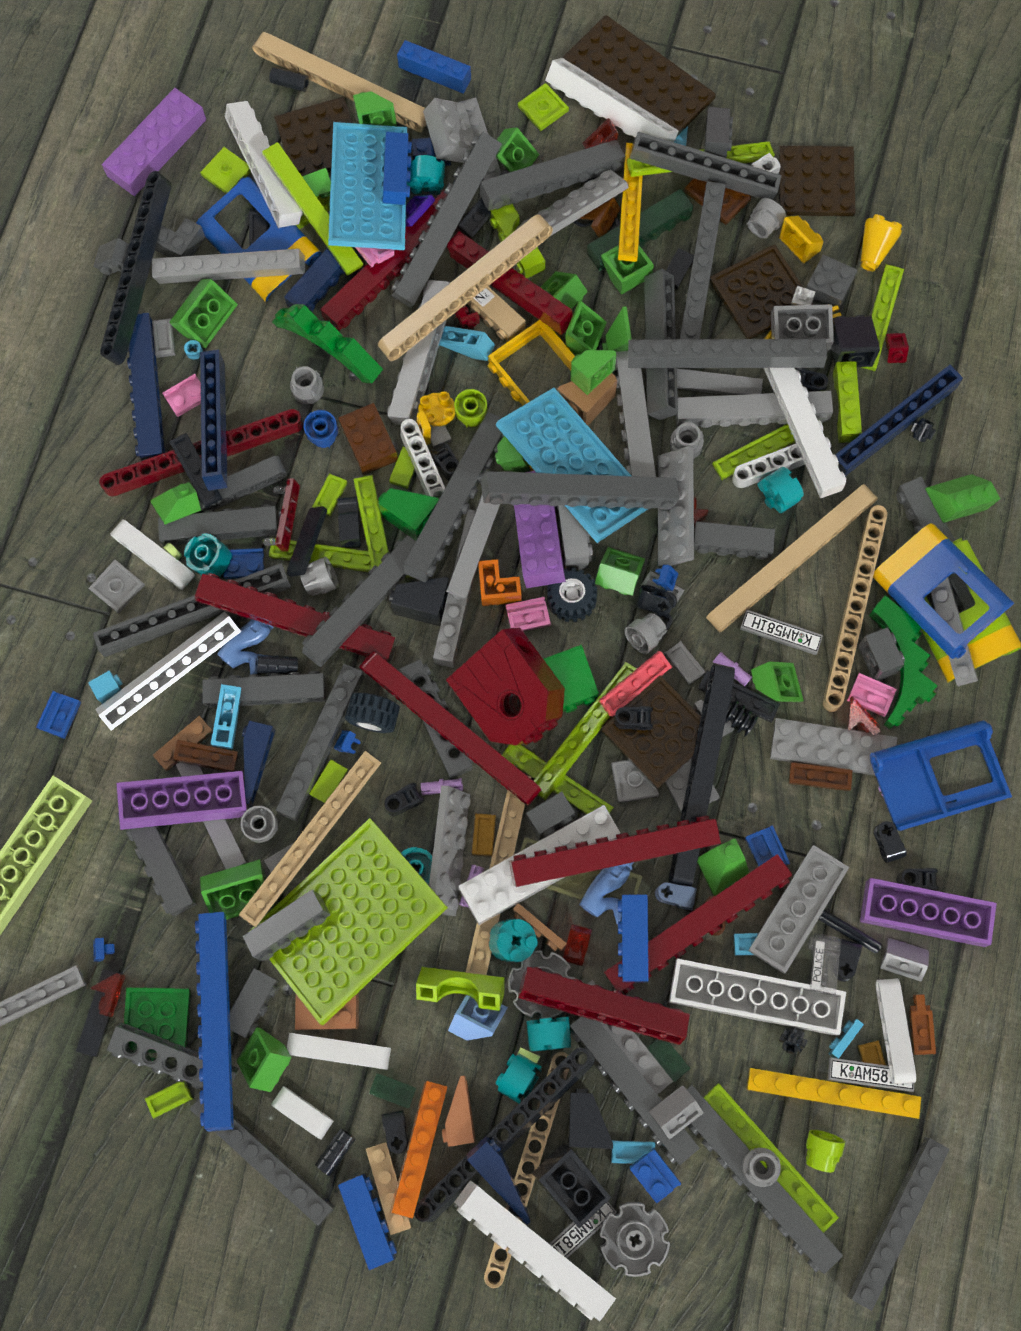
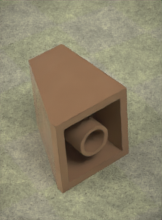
(592, 404)

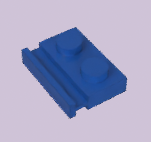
(244, 563)
(58, 715)
(766, 845)
(655, 1175)

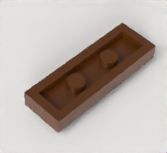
(205, 756)
(820, 776)

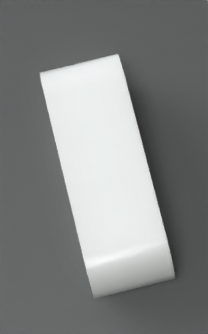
(302, 1112)

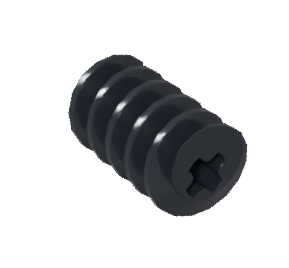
(740, 718)

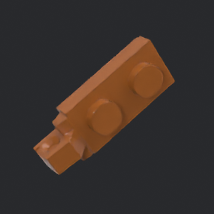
(922, 1027)

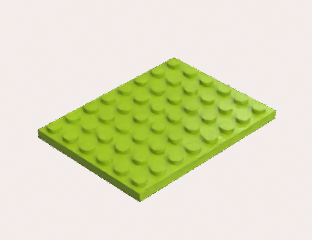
(375, 913)

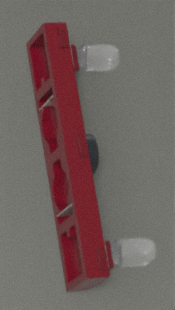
(286, 515)

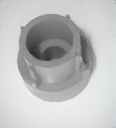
(766, 218)
(308, 394)
(689, 432)
(320, 577)
(645, 633)
(251, 816)
(772, 1163)

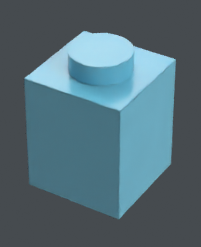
(105, 686)

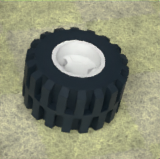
(574, 597)
(372, 712)

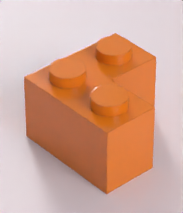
(496, 589)

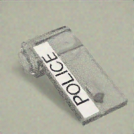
(825, 963)

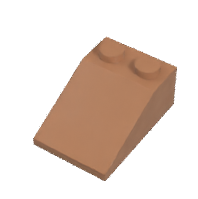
(345, 1018)
(459, 1120)

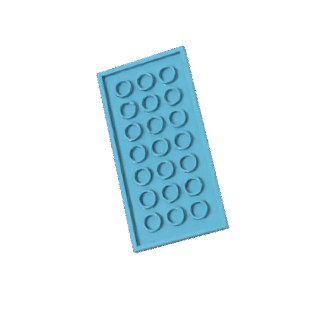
(356, 191)
(560, 442)

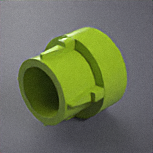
(467, 399)
(823, 1150)

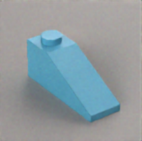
(467, 342)
(226, 717)

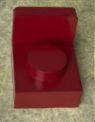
(466, 320)
(897, 347)

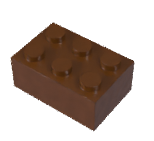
(368, 439)

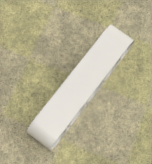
(419, 456)
(766, 462)
(152, 554)
(895, 1031)
(338, 1051)

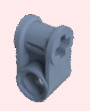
(680, 895)

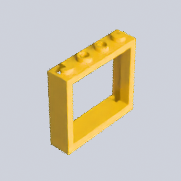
(519, 341)

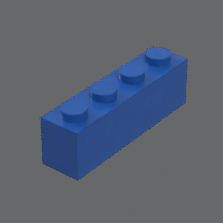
(434, 66)
(395, 168)
(634, 938)
(367, 1222)

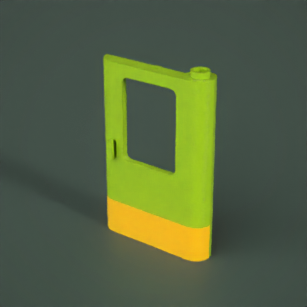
(993, 642)

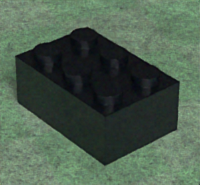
(571, 1185)

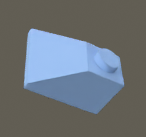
(474, 1022)

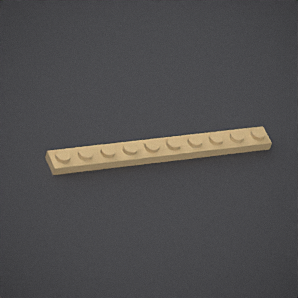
(309, 839)
(504, 848)

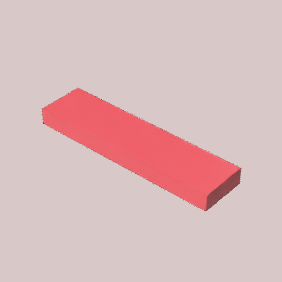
(635, 683)

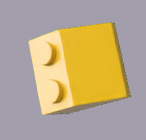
(800, 238)

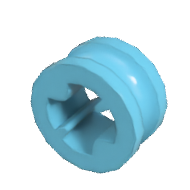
(191, 354)

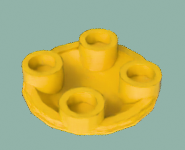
(437, 408)

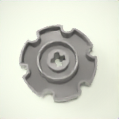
(550, 964)
(640, 1255)

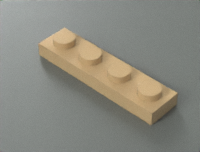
(386, 1184)

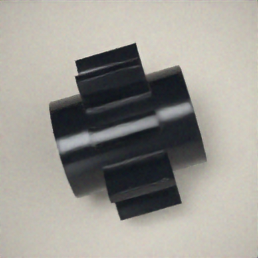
(923, 430)
(793, 1040)

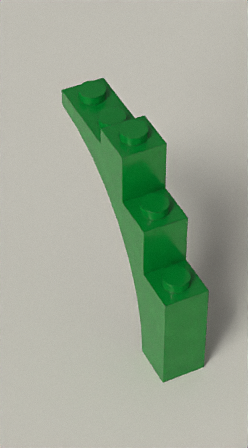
(326, 336)
(914, 685)

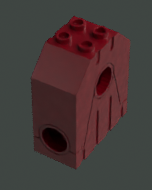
(496, 678)

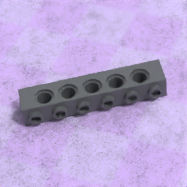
(453, 766)
(120, 1048)

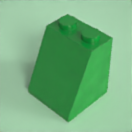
(407, 510)
(576, 677)

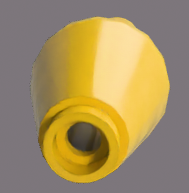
(878, 240)

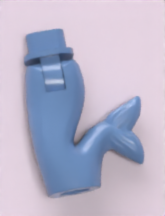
(250, 635)
(604, 883)

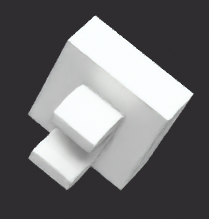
(802, 296)

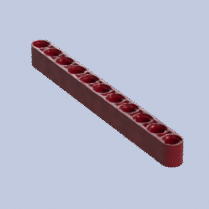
(175, 467)
(450, 728)

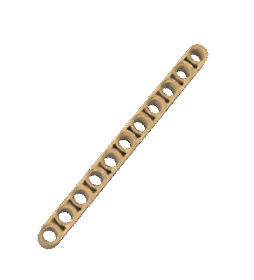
(335, 78)
(465, 287)
(791, 558)
(850, 615)
(528, 1179)

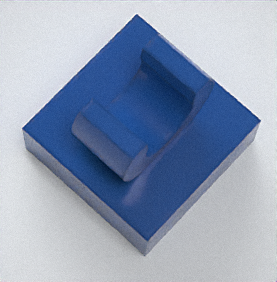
(667, 577)
(344, 742)
(100, 949)

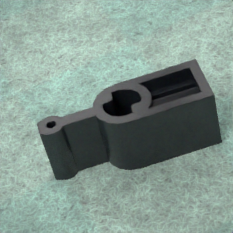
(349, 522)

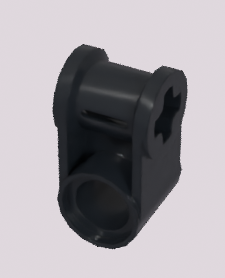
(809, 377)
(445, 459)
(655, 600)
(638, 718)
(405, 799)
(889, 844)
(921, 878)
(848, 957)
(395, 1126)

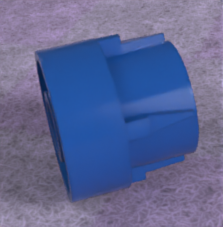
(319, 419)

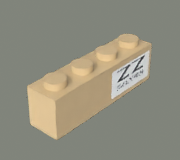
(497, 314)

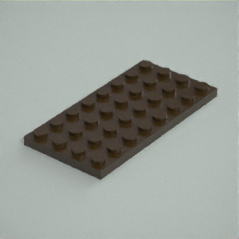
(640, 74)

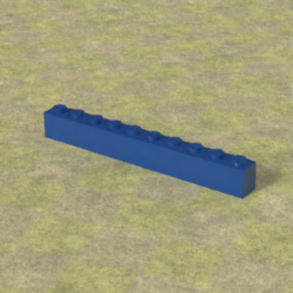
(215, 1019)

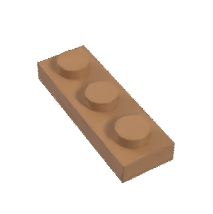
(194, 733)
(539, 928)

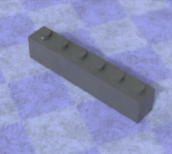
(223, 525)
(269, 689)
(162, 868)

